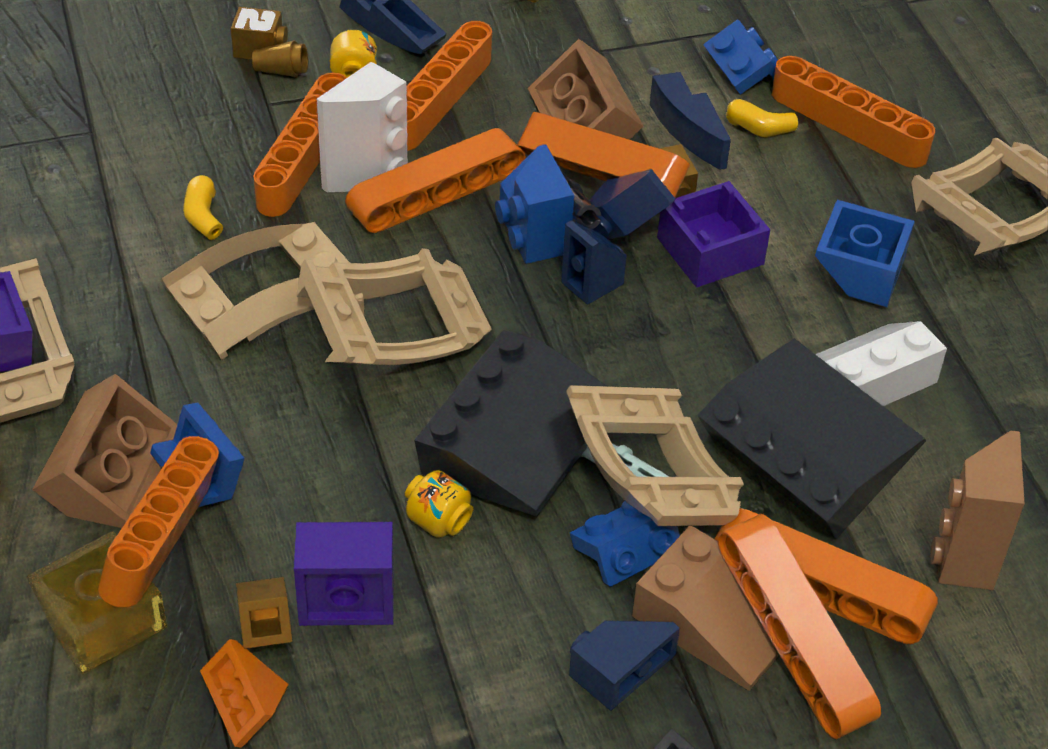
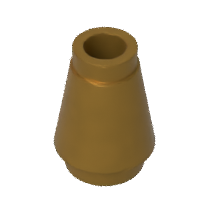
(281, 59)

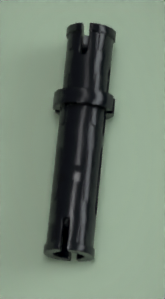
(583, 211)

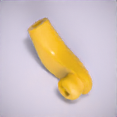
(760, 121)
(197, 207)

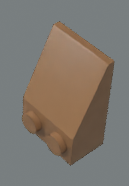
(706, 602)

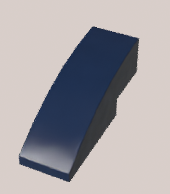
(395, 22)
(690, 118)

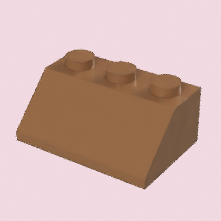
(585, 92)
(105, 455)
(981, 515)

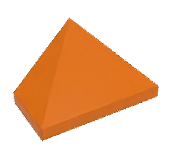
(242, 690)

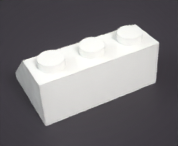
(362, 128)
(889, 360)

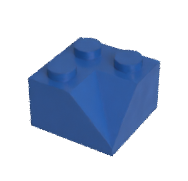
(536, 206)
(864, 251)

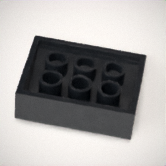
(509, 425)
(811, 434)

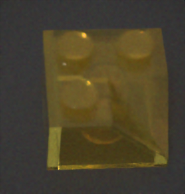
(81, 619)

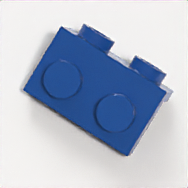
(740, 56)
(196, 422)
(623, 542)

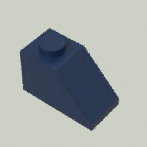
(629, 202)
(591, 263)
(621, 657)

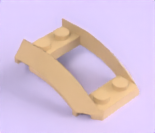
(949, 197)
(334, 301)
(214, 313)
(44, 383)
(701, 489)

